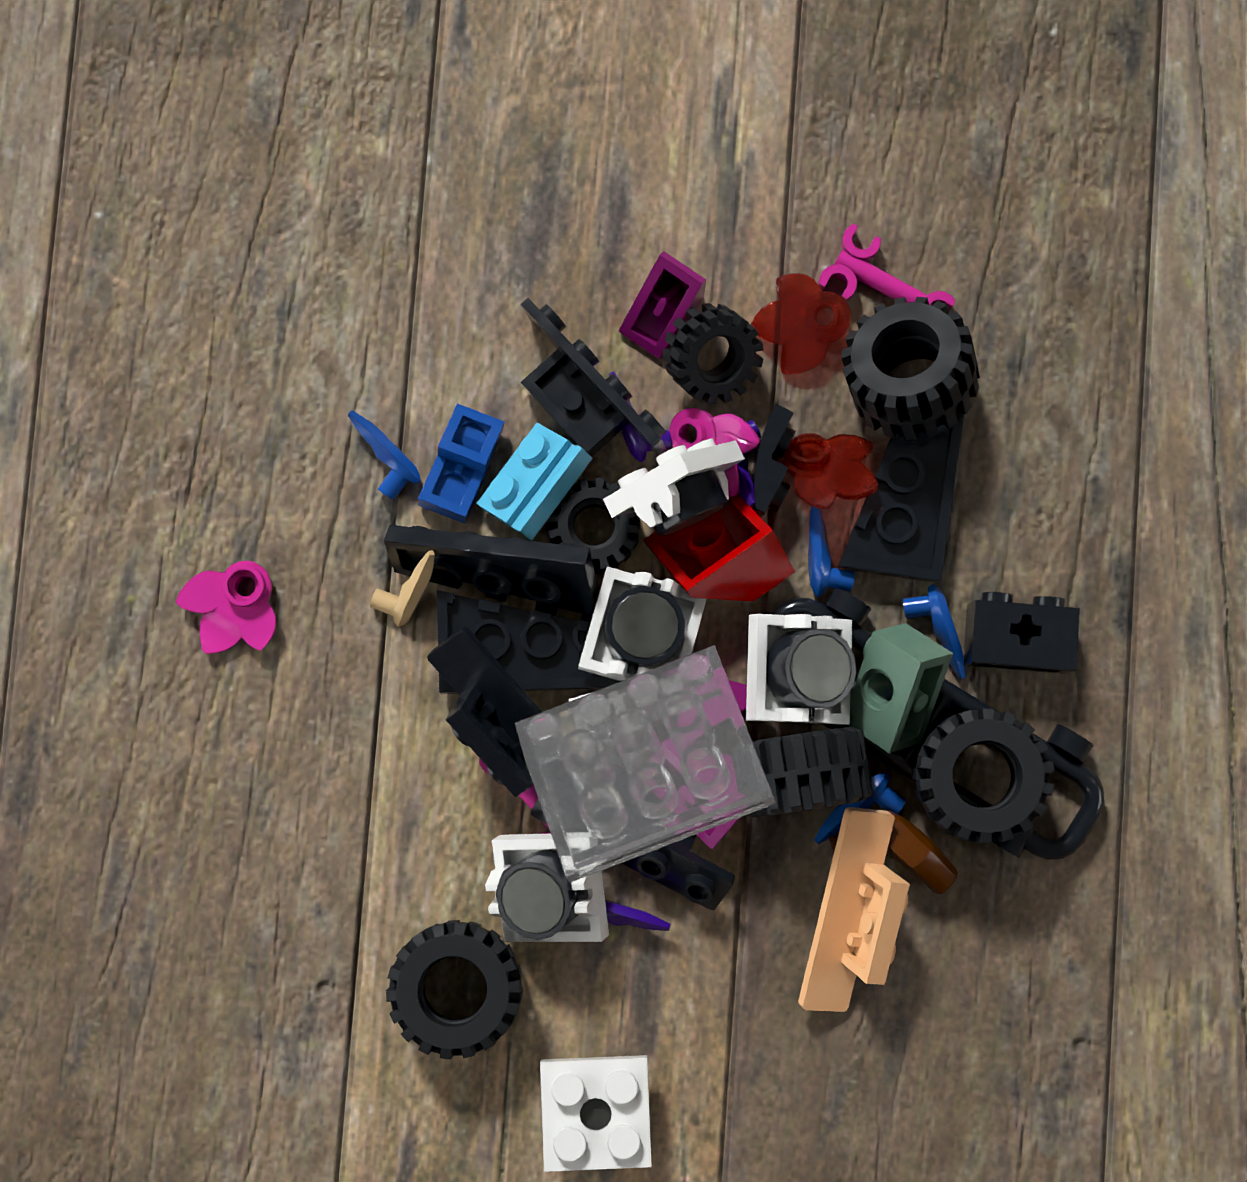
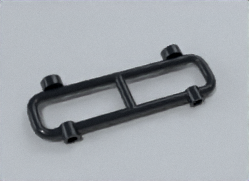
(1065, 746)

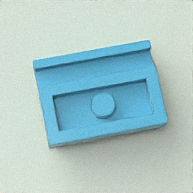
(534, 481)

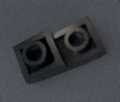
(768, 473)

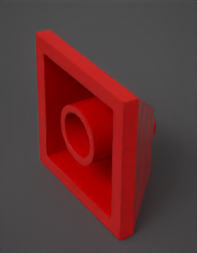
(724, 555)

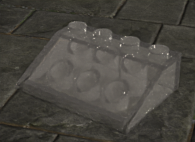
(643, 764)

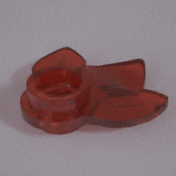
(795, 324)
(830, 468)

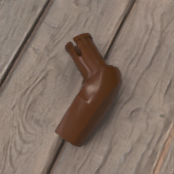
(918, 855)

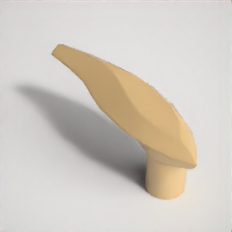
(411, 592)

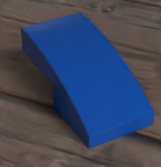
(461, 463)

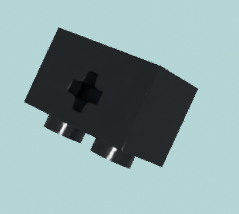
(1048, 650)

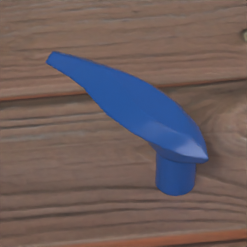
(390, 454)
(819, 559)
(943, 626)
(882, 795)

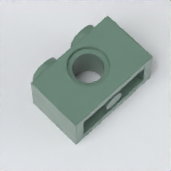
(897, 686)

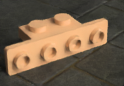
(856, 915)

